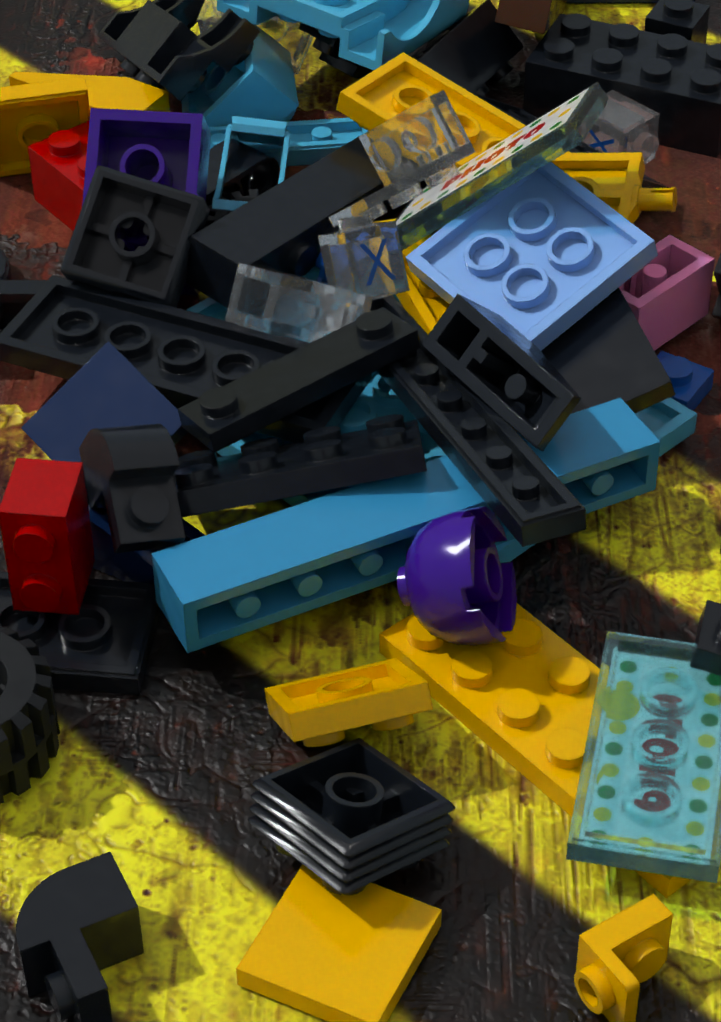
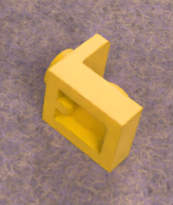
(620, 956)

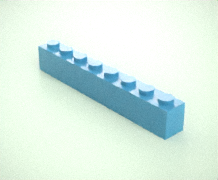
(363, 533)

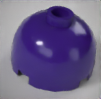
(458, 580)

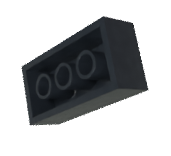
(653, 69)

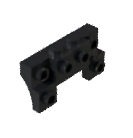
(167, 53)

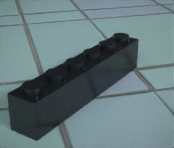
(283, 223)

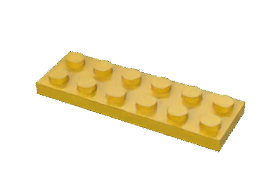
(519, 697)

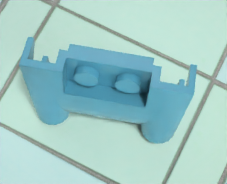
(367, 29)

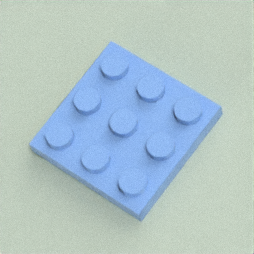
(535, 254)

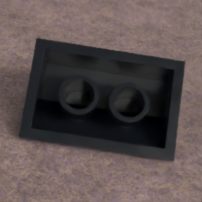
(472, 50)

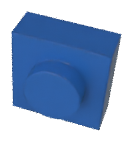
(689, 379)

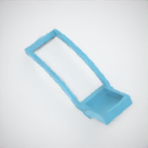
(254, 131)

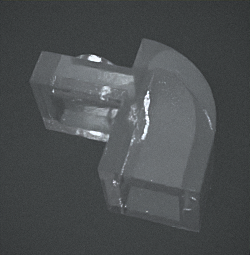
(291, 304)

